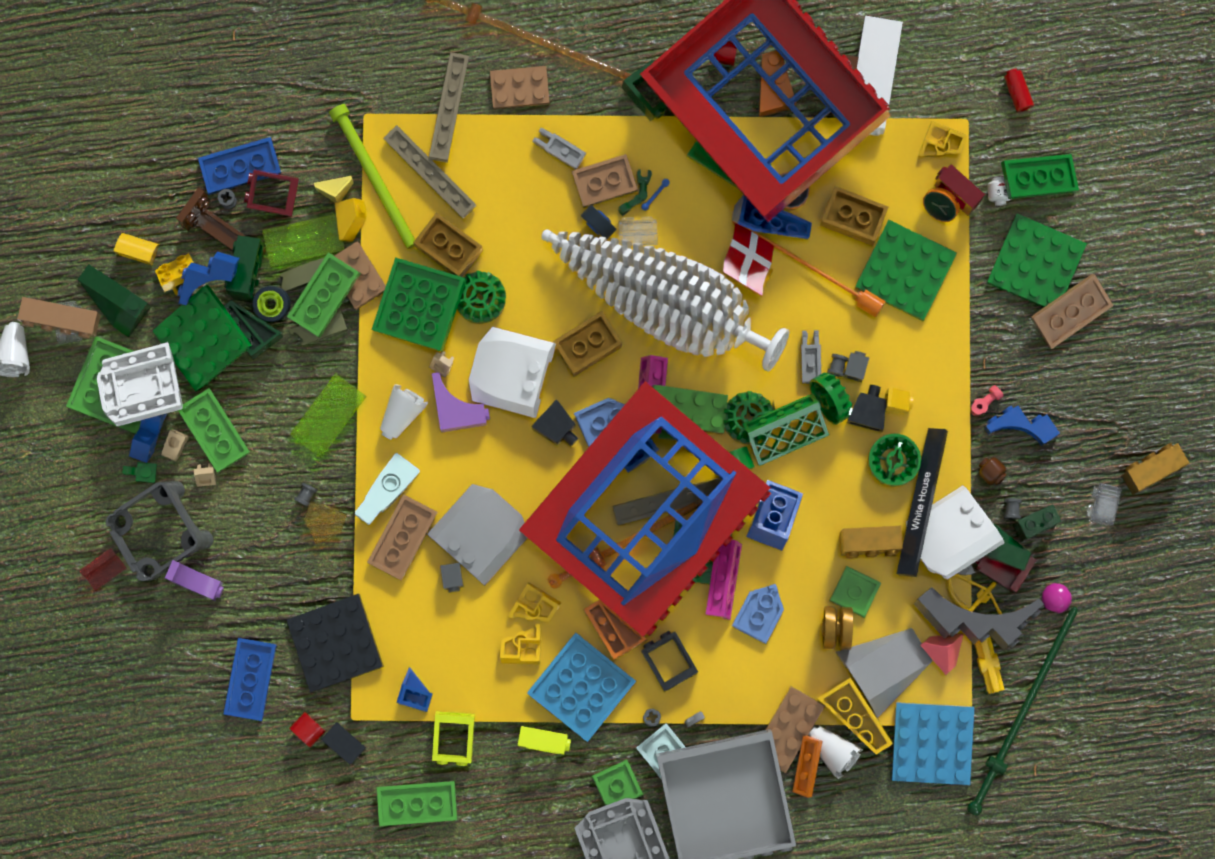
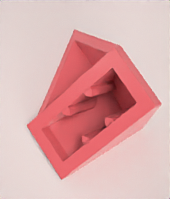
(943, 651)

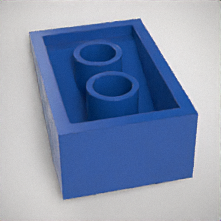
(775, 516)

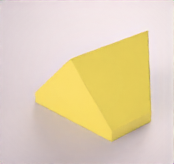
(335, 188)

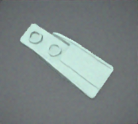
(387, 488)

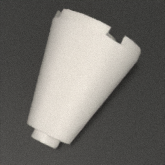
(13, 351)
(401, 411)
(836, 751)

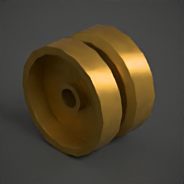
(838, 628)

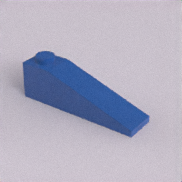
(782, 224)

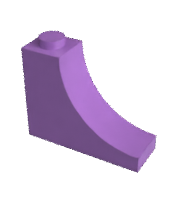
(455, 413)
(194, 581)

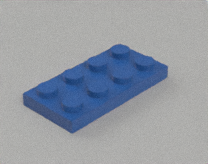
(232, 166)
(250, 679)

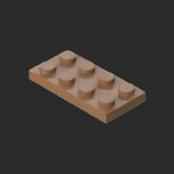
(1072, 311)
(402, 537)
(791, 722)

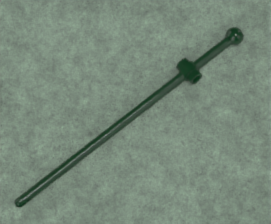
(997, 764)

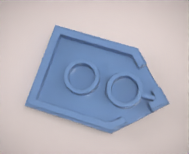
(596, 417)
(760, 613)

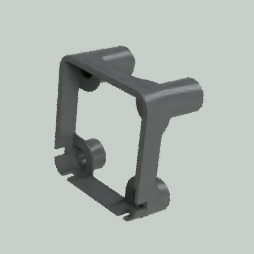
(191, 539)

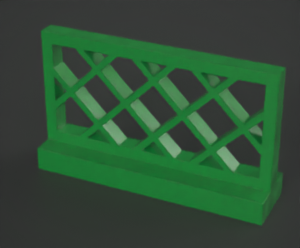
(781, 418)

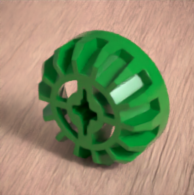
(489, 312)
(831, 397)
(731, 425)
(898, 443)

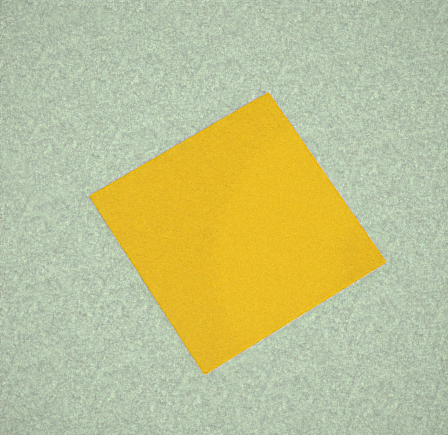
(518, 194)

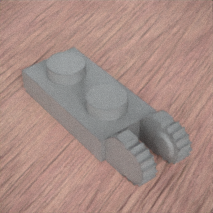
(560, 149)
(810, 357)

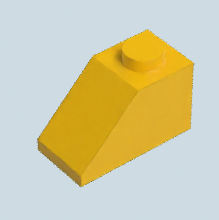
(350, 218)
(898, 401)

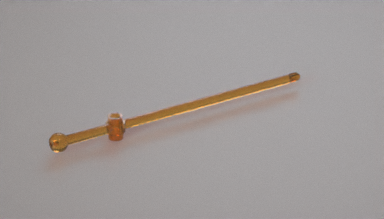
(474, 13)
(599, 557)

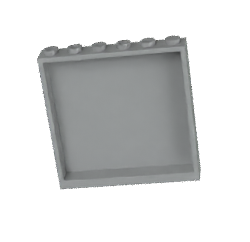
(727, 798)

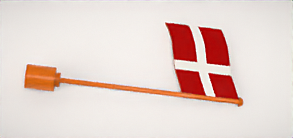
(751, 258)

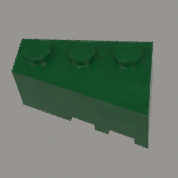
(250, 254)
(256, 331)

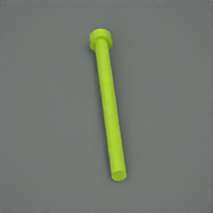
(340, 114)

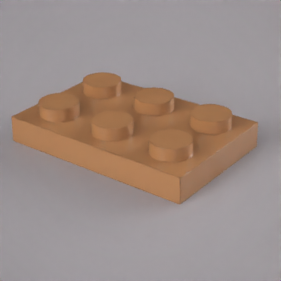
(519, 87)
(604, 180)
(369, 283)

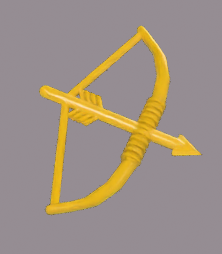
(981, 595)

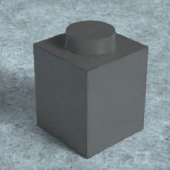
(856, 366)
(452, 577)

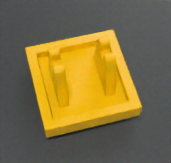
(171, 274)

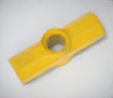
(989, 666)

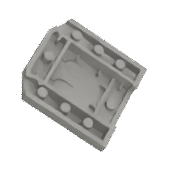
(480, 532)
(621, 832)

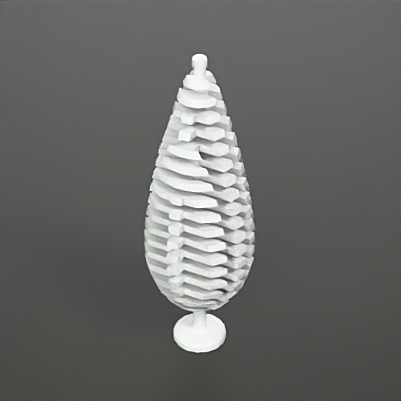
(665, 297)

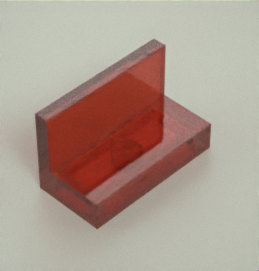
(103, 569)

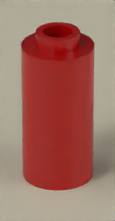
(1018, 90)

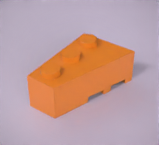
(769, 101)
(613, 630)

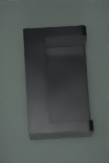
(344, 743)

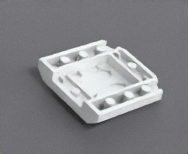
(510, 371)
(139, 385)
(957, 534)

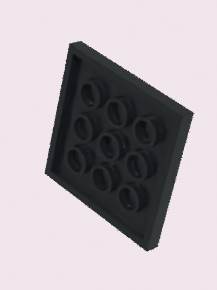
(335, 643)

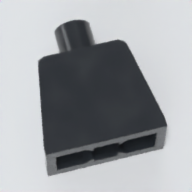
(869, 410)
(556, 425)

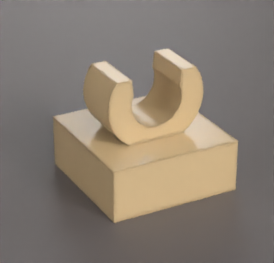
(441, 363)
(205, 476)

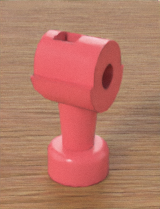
(981, 405)

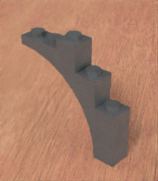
(950, 619)

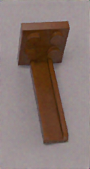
(196, 213)

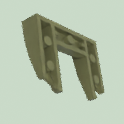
(299, 278)

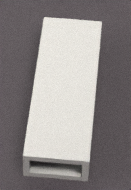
(879, 56)

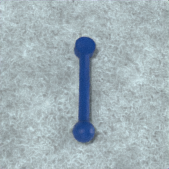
(665, 183)

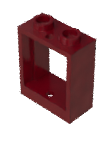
(962, 188)
(249, 196)

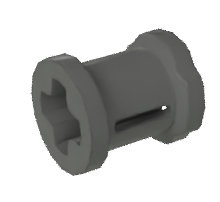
(224, 194)
(837, 365)
(305, 494)
(1012, 508)
(657, 720)

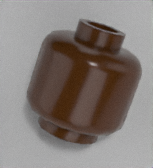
(992, 471)

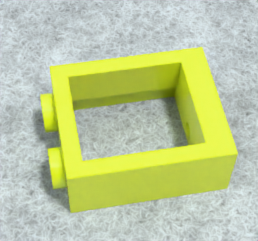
(458, 718)
(544, 740)

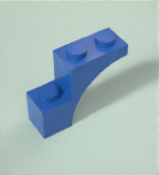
(219, 268)
(1042, 428)
(146, 437)

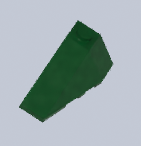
(117, 303)
(1010, 553)

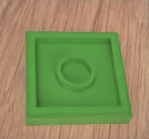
(855, 591)
(617, 783)

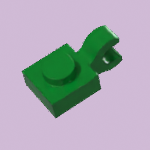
(144, 472)

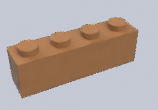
(58, 317)

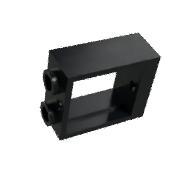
(666, 637)

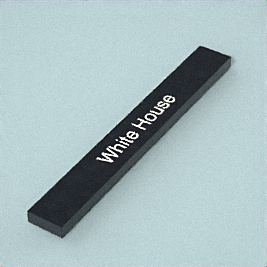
(922, 502)

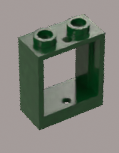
(629, 87)
(1036, 523)

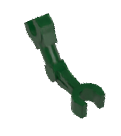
(643, 182)

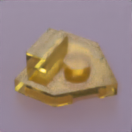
(324, 521)

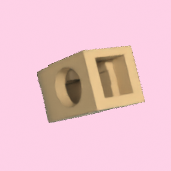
(174, 445)

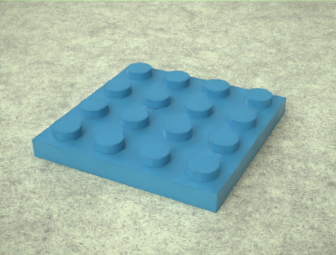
(581, 687)
(933, 743)

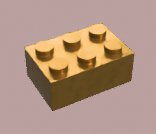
(854, 216)
(448, 246)
(587, 344)
(1154, 467)
(871, 541)

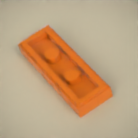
(807, 766)

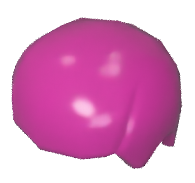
(1056, 598)

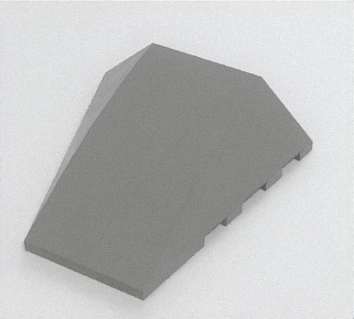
(885, 667)

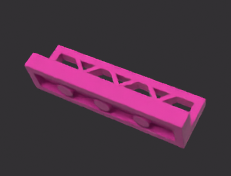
(653, 371)
(724, 581)

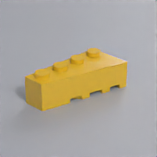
(854, 711)

